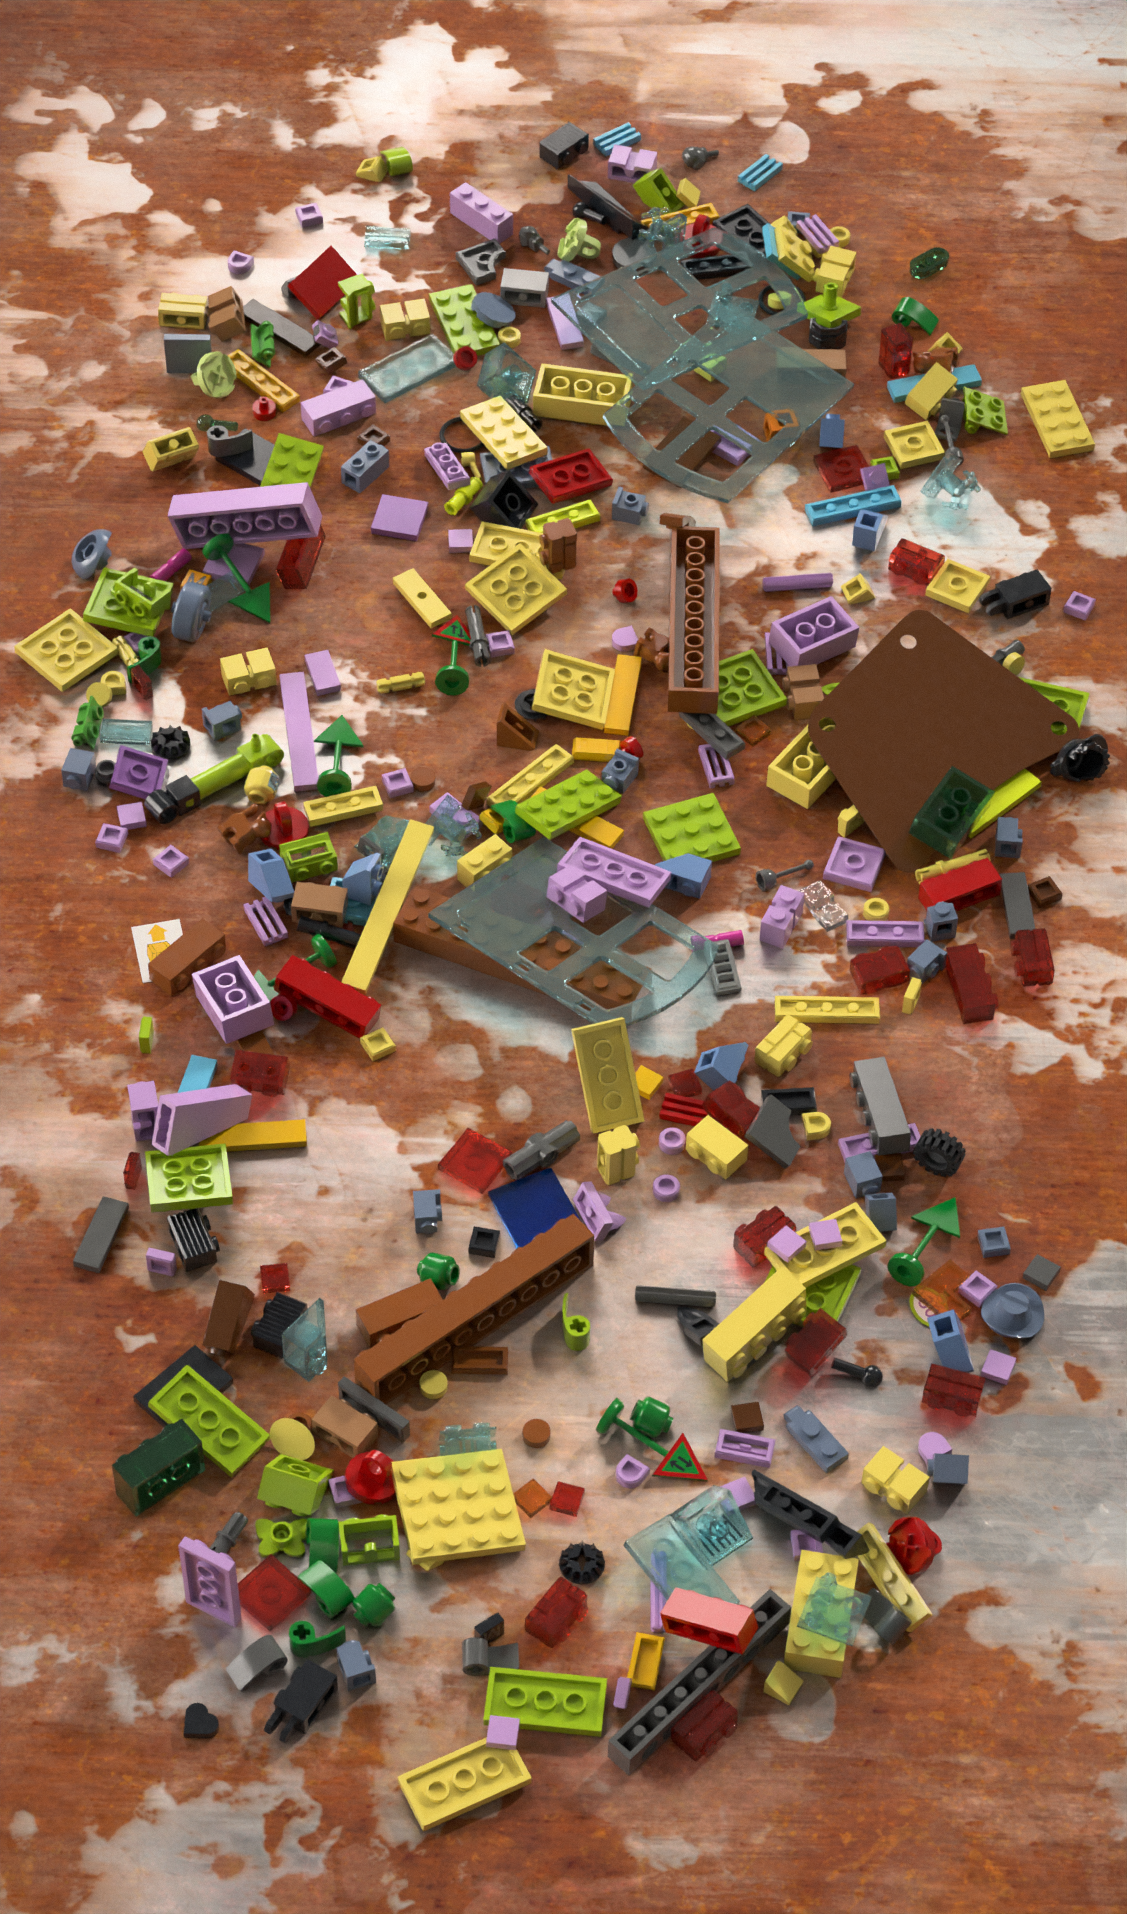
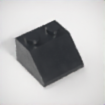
(504, 501)

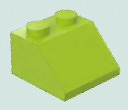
(294, 1484)

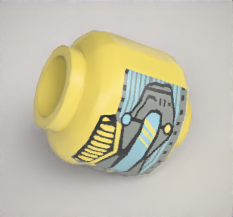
(261, 785)

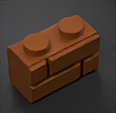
(558, 545)

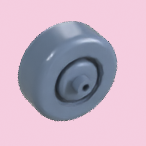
(191, 611)

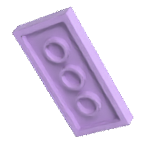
(617, 871)
(210, 1581)

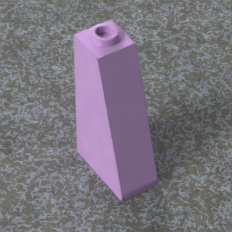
(197, 1115)

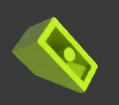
(658, 191)

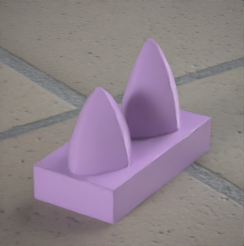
(593, 1211)

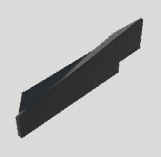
(603, 203)
(807, 1517)

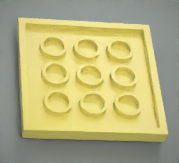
(457, 1506)

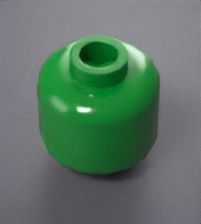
(441, 1270)
(651, 1417)
(373, 1605)

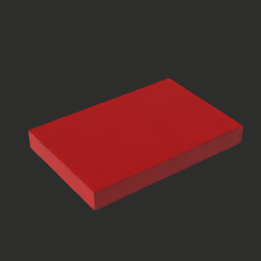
(318, 283)
(570, 476)

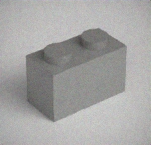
(525, 287)

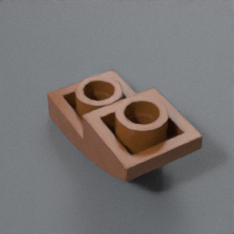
(676, 520)

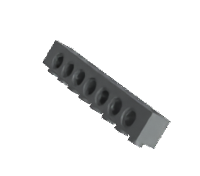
(708, 1672)

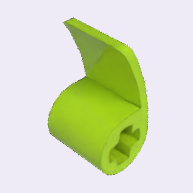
(398, 161)
(575, 1329)

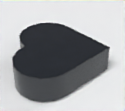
(200, 1722)

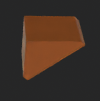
(514, 730)

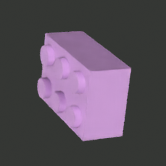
(814, 633)
(232, 999)

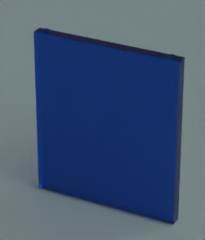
(531, 1205)

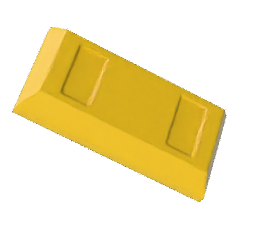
(594, 749)
(645, 1660)

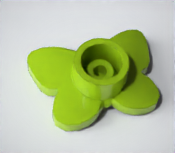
(281, 1537)

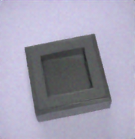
(1041, 1272)

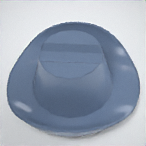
(91, 553)
(1013, 1311)

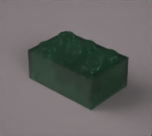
(951, 812)
(158, 1467)

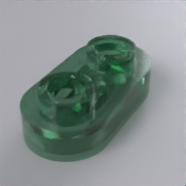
(929, 263)

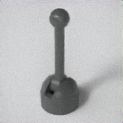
(952, 450)
(767, 878)

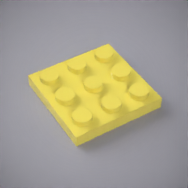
(516, 589)
(66, 650)
(573, 689)

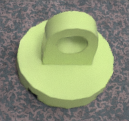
(577, 241)
(215, 375)

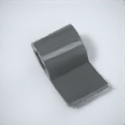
(221, 445)
(886, 1617)
(258, 1657)
(478, 1657)

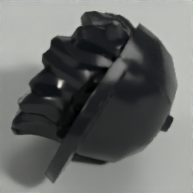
(1082, 759)

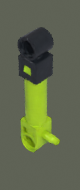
(187, 792)

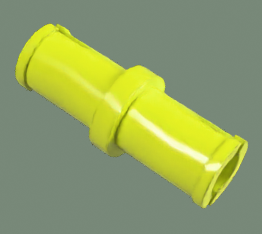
(463, 496)

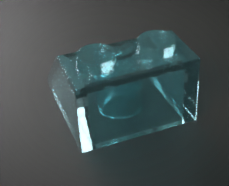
(506, 374)
(306, 1343)
(713, 1523)

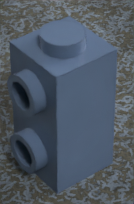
(365, 466)

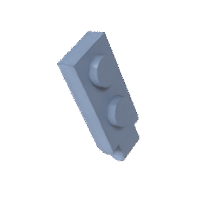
(569, 274)
(815, 1438)

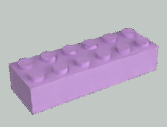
(246, 515)

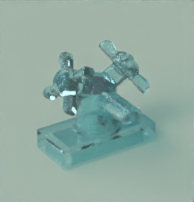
(668, 232)
(945, 479)
(445, 825)

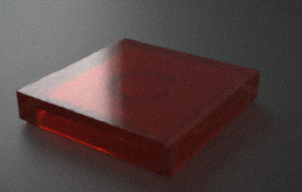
(841, 468)
(474, 1160)
(271, 1592)

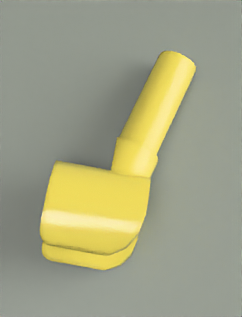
(468, 459)

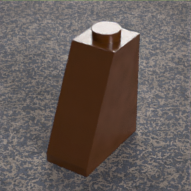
(227, 1318)

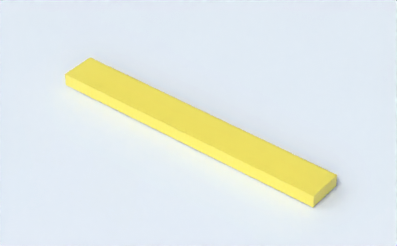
(387, 906)

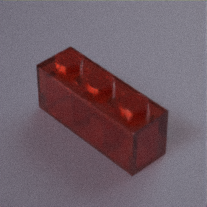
(299, 560)
(970, 983)

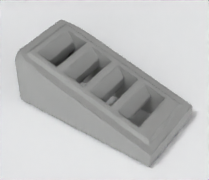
(724, 954)

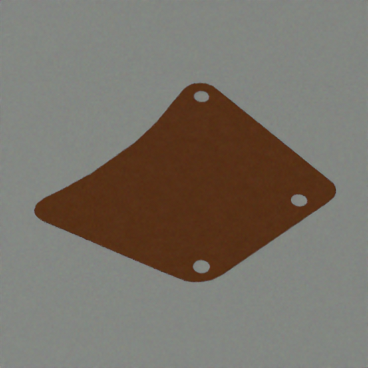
(916, 715)

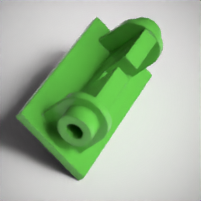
(263, 343)
(88, 723)

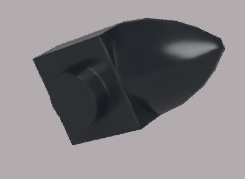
(696, 1323)

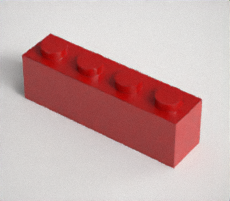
(328, 997)

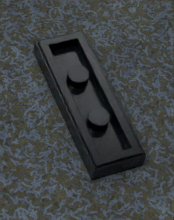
(714, 266)

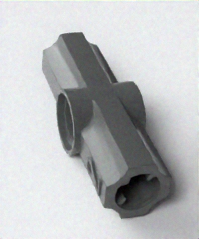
(541, 1150)

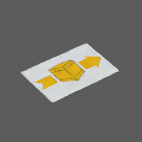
(152, 940)

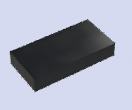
(796, 1099)

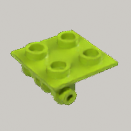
(983, 411)

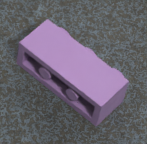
(481, 213)
(338, 407)

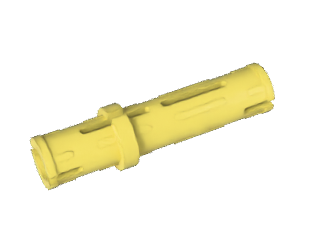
(942, 867)

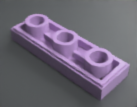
(447, 466)

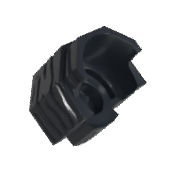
(827, 338)

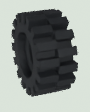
(939, 1152)

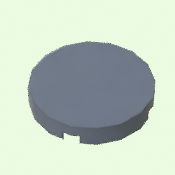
(493, 310)

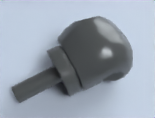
(696, 156)
(530, 237)

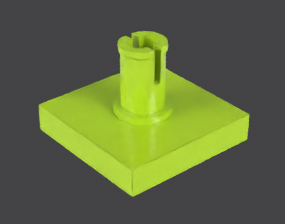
(830, 308)

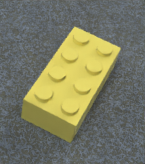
(577, 393)
(801, 770)
(755, 1325)
(805, 1649)

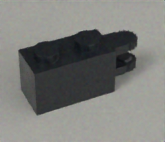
(1017, 595)
(302, 1700)

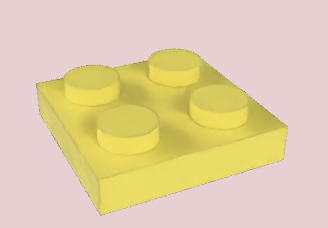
(794, 253)
(914, 444)
(957, 585)

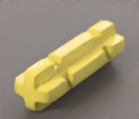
(125, 651)
(400, 682)

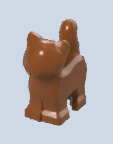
(946, 357)
(654, 649)
(240, 832)

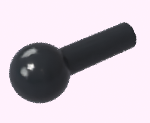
(582, 210)
(870, 1375)

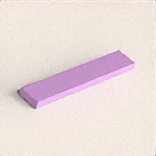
(299, 731)

